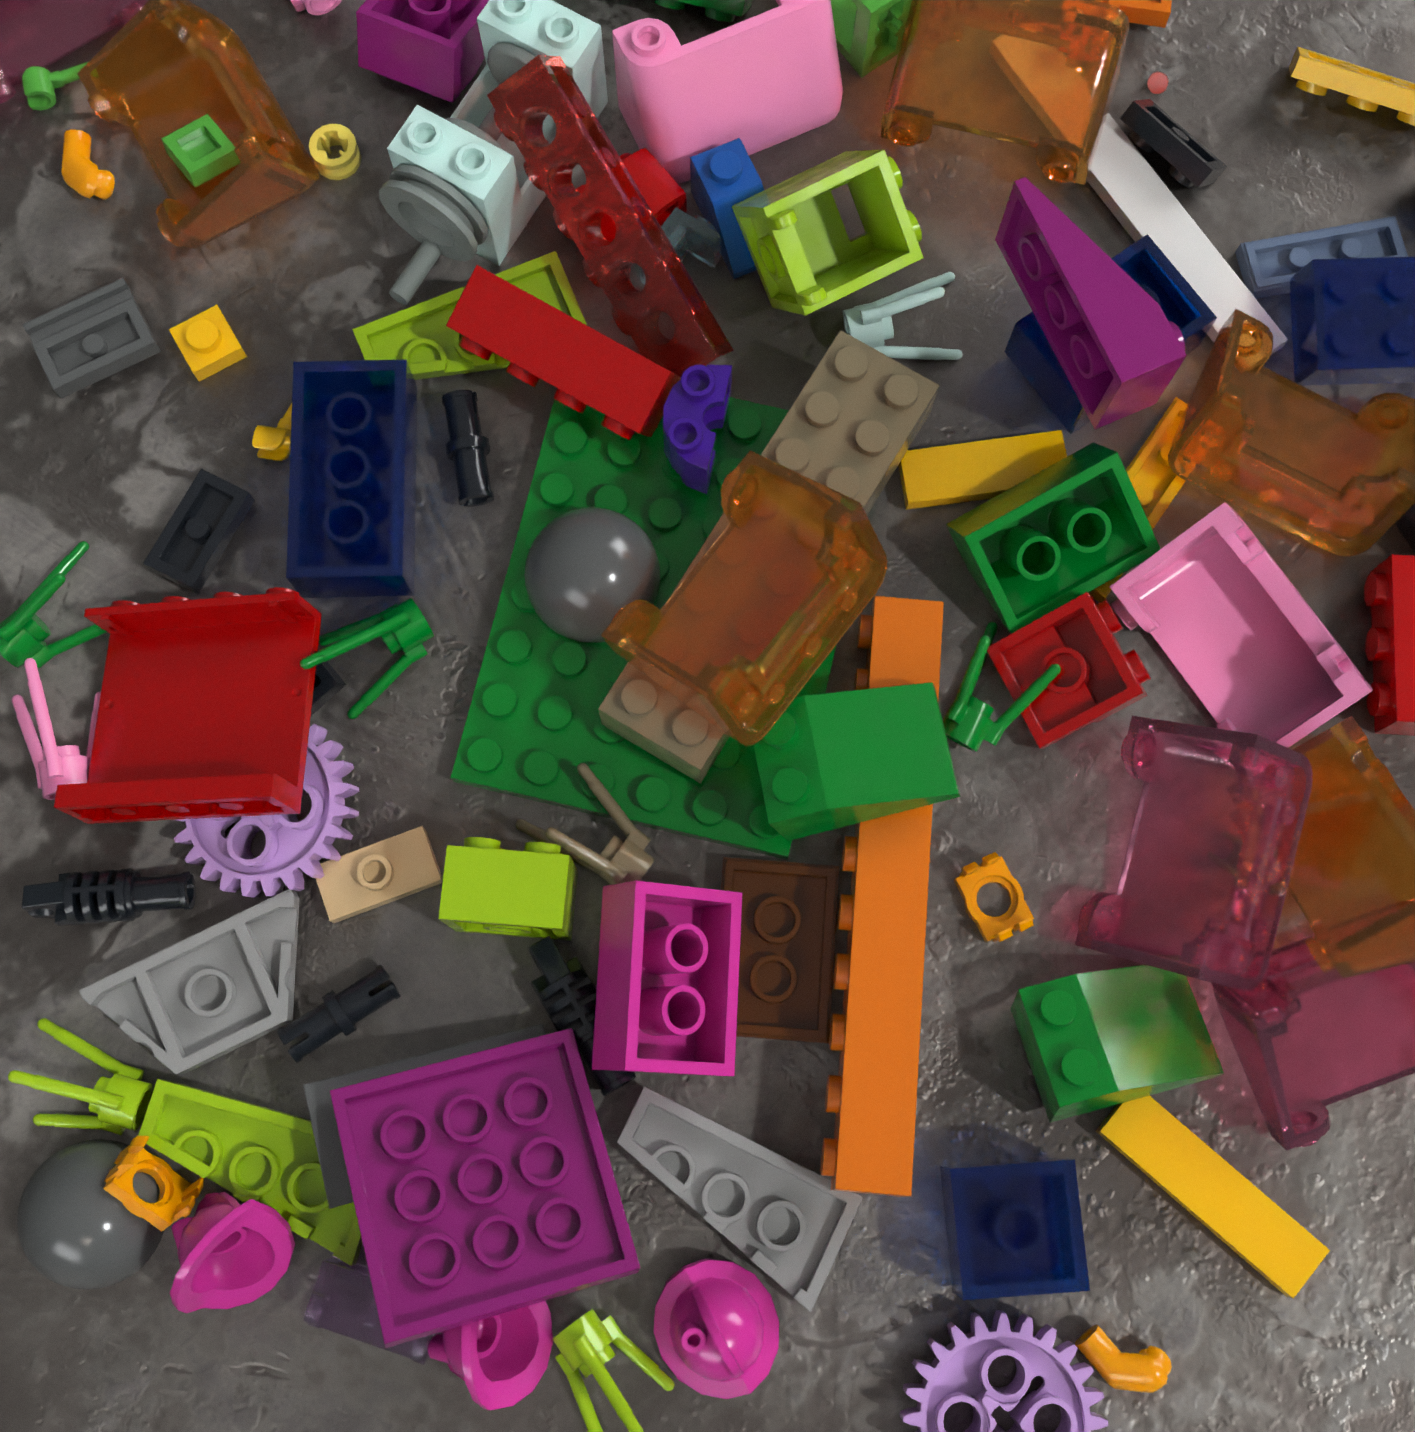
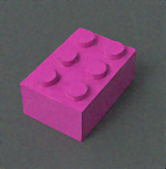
(667, 979)

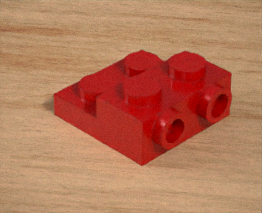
(1094, 670)

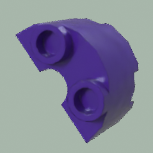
(690, 412)

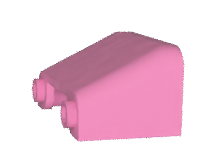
(743, 82)
(1240, 631)

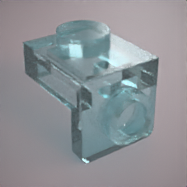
(691, 236)

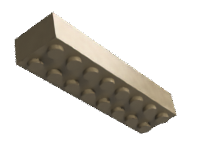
(841, 432)

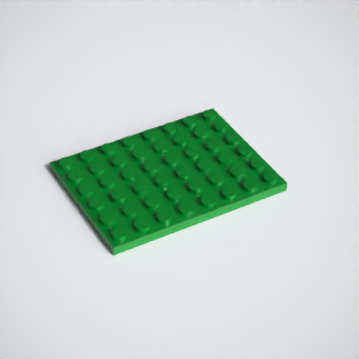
(542, 692)

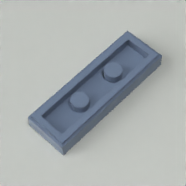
(1272, 262)

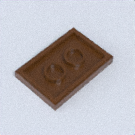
(784, 947)

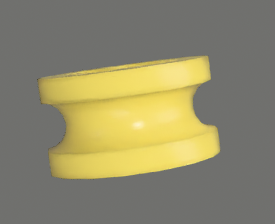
(329, 136)

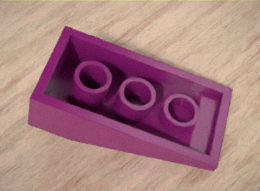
(422, 43)
(1091, 311)

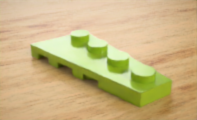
(433, 348)
(254, 1156)

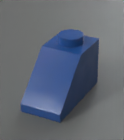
(717, 182)

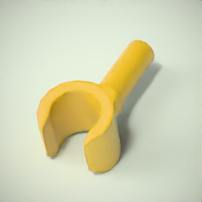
(272, 441)

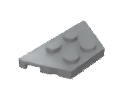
(209, 988)

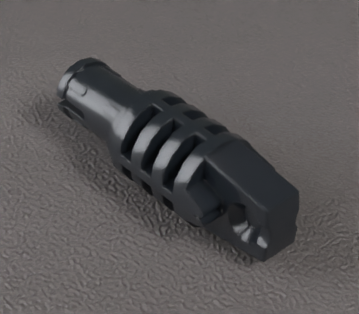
(107, 896)
(571, 1003)

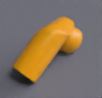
(82, 173)
(1124, 1371)

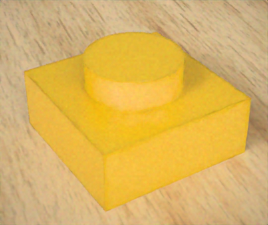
(207, 343)

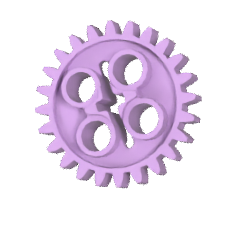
(290, 843)
(962, 1376)

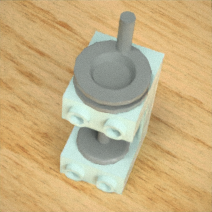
(459, 177)

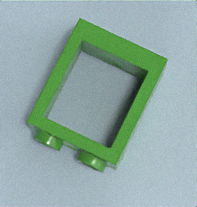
(869, 31)

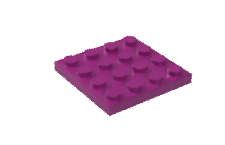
(481, 1186)

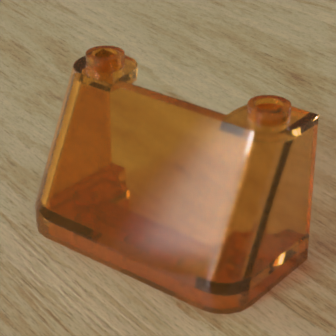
(169, 71)
(1010, 74)
(1293, 452)
(759, 601)
(1355, 858)

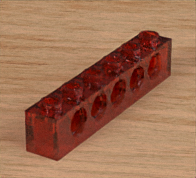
(521, 107)

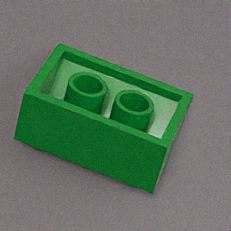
(1055, 536)

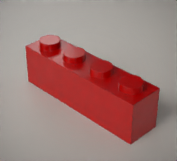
(561, 352)

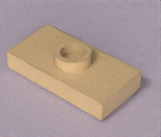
(378, 874)

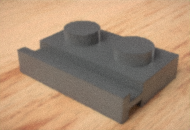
(91, 338)

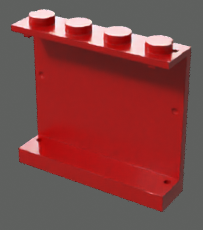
(200, 709)

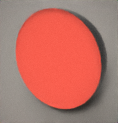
(1157, 82)

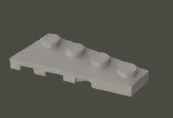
(748, 1193)

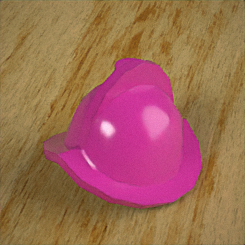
(229, 1253)
(717, 1328)
(498, 1355)

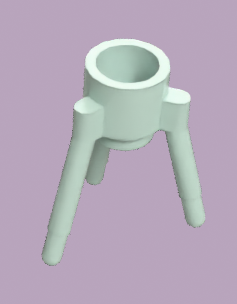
(873, 321)

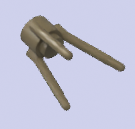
(618, 859)

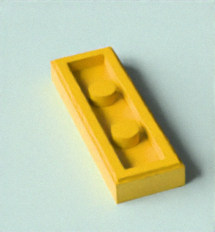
(975, 468)

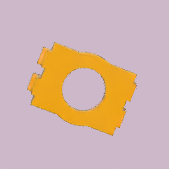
(994, 870)
(176, 1193)

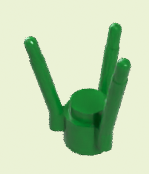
(400, 629)
(25, 633)
(969, 718)

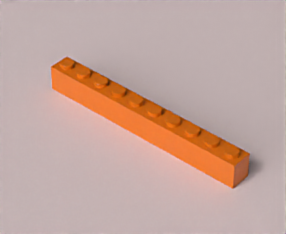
(884, 942)

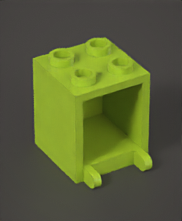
(803, 241)

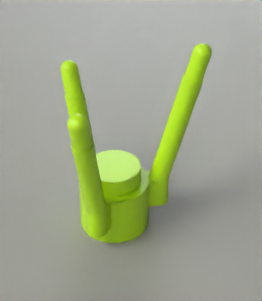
(117, 1100)
(587, 1348)

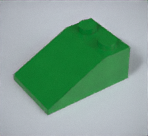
(854, 758)
(1112, 1038)

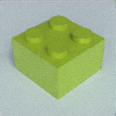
(509, 890)

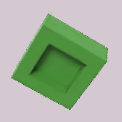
(200, 150)

